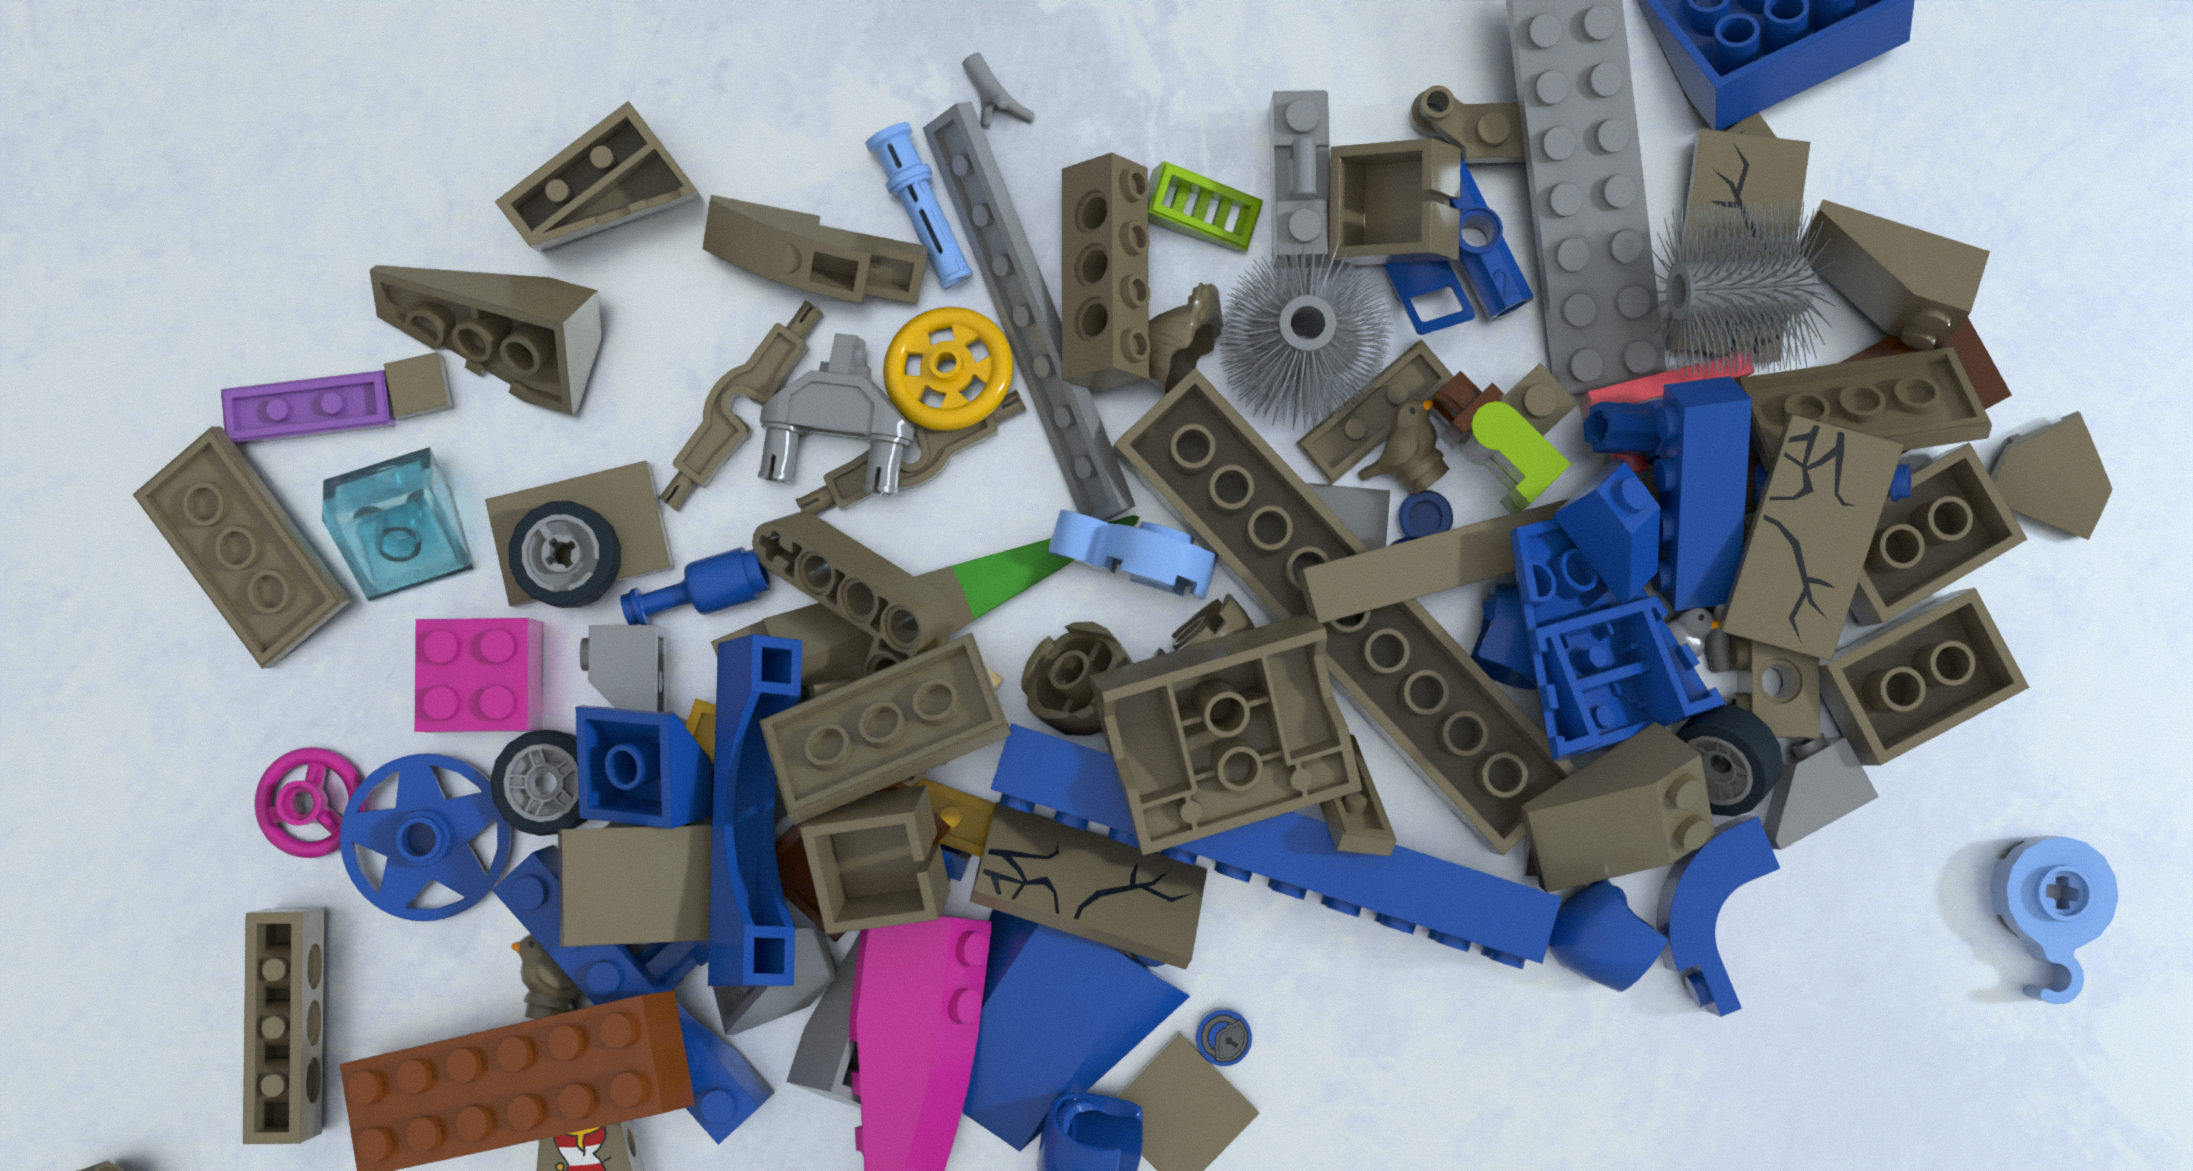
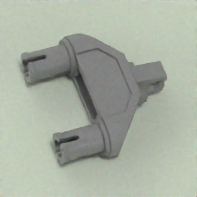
(840, 403)

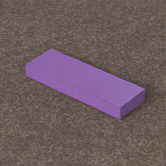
(307, 407)

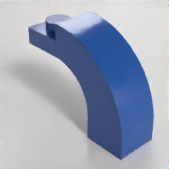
(1693, 900)

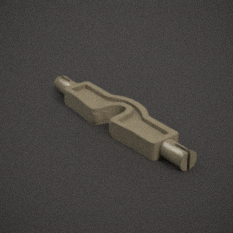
(721, 429)
(937, 449)

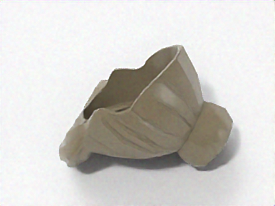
(1183, 336)

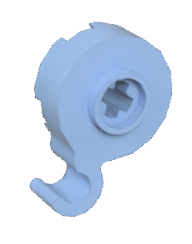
(1151, 553)
(2049, 927)

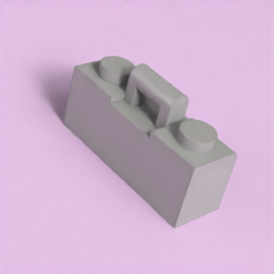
(1300, 175)

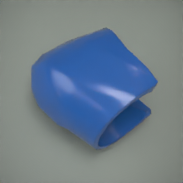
(1502, 640)
(1604, 938)
(1091, 1134)

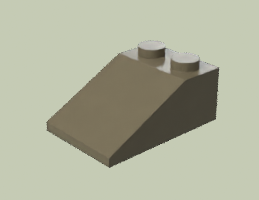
(1896, 273)
(1621, 813)

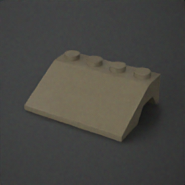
(1226, 733)

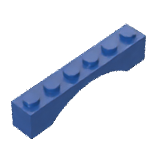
(748, 911)
(721, 1079)

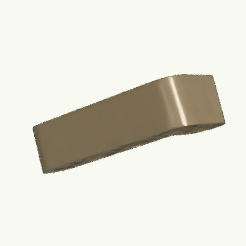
(857, 585)

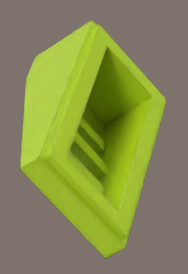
(1206, 189)

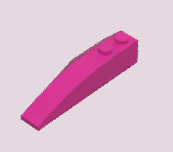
(915, 1037)

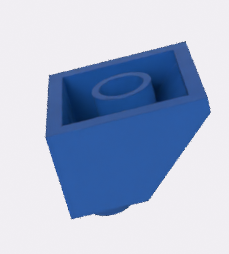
(640, 768)

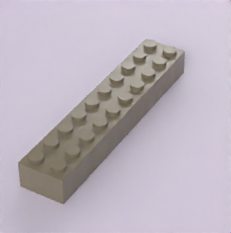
(1387, 661)

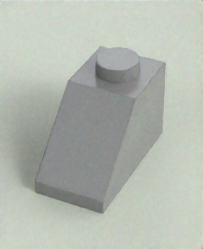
(627, 664)
(1815, 790)
(753, 1006)

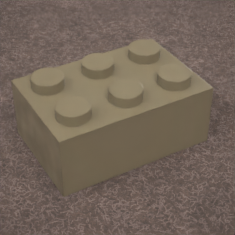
(1934, 536)
(1919, 677)

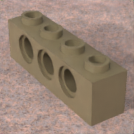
(1105, 273)
(1797, 706)
(283, 1025)

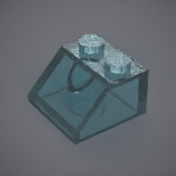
(396, 524)

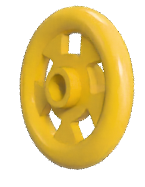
(955, 409)

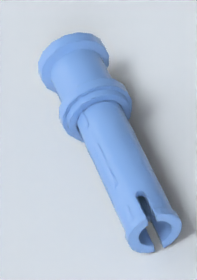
(911, 178)

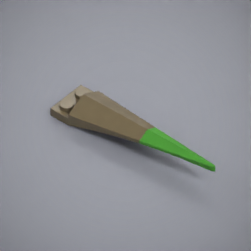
(840, 649)

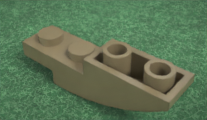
(811, 256)

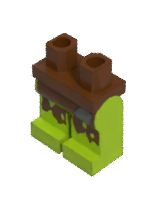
(1499, 439)

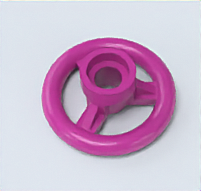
(289, 797)

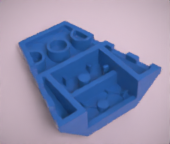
(1598, 662)
(1054, 1022)

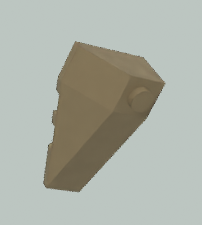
(517, 327)

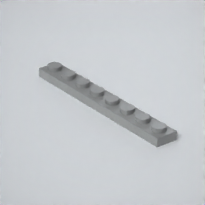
(1026, 312)

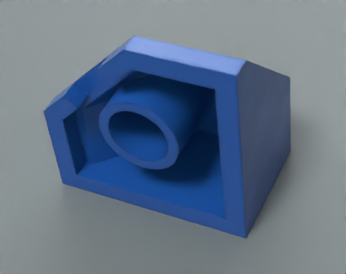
(1615, 528)

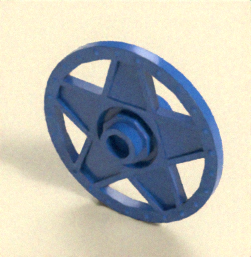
(424, 837)

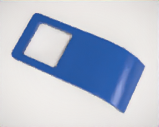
(1424, 277)

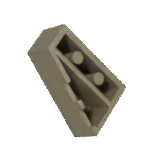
(597, 183)

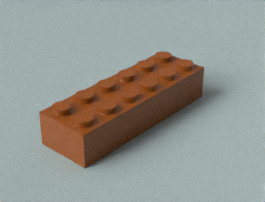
(518, 1083)

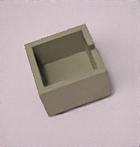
(1394, 202)
(877, 861)

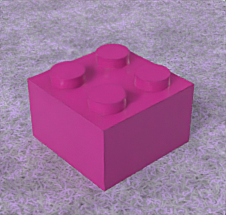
(478, 675)

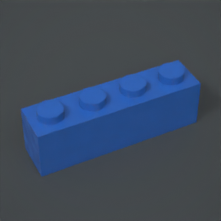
(1701, 490)

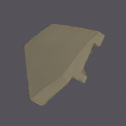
(2055, 476)

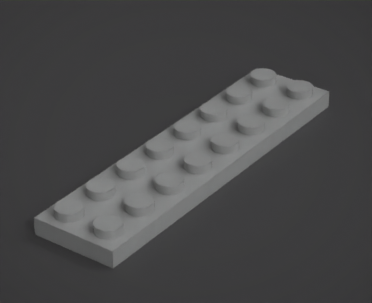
(1586, 191)

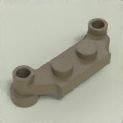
(1481, 130)

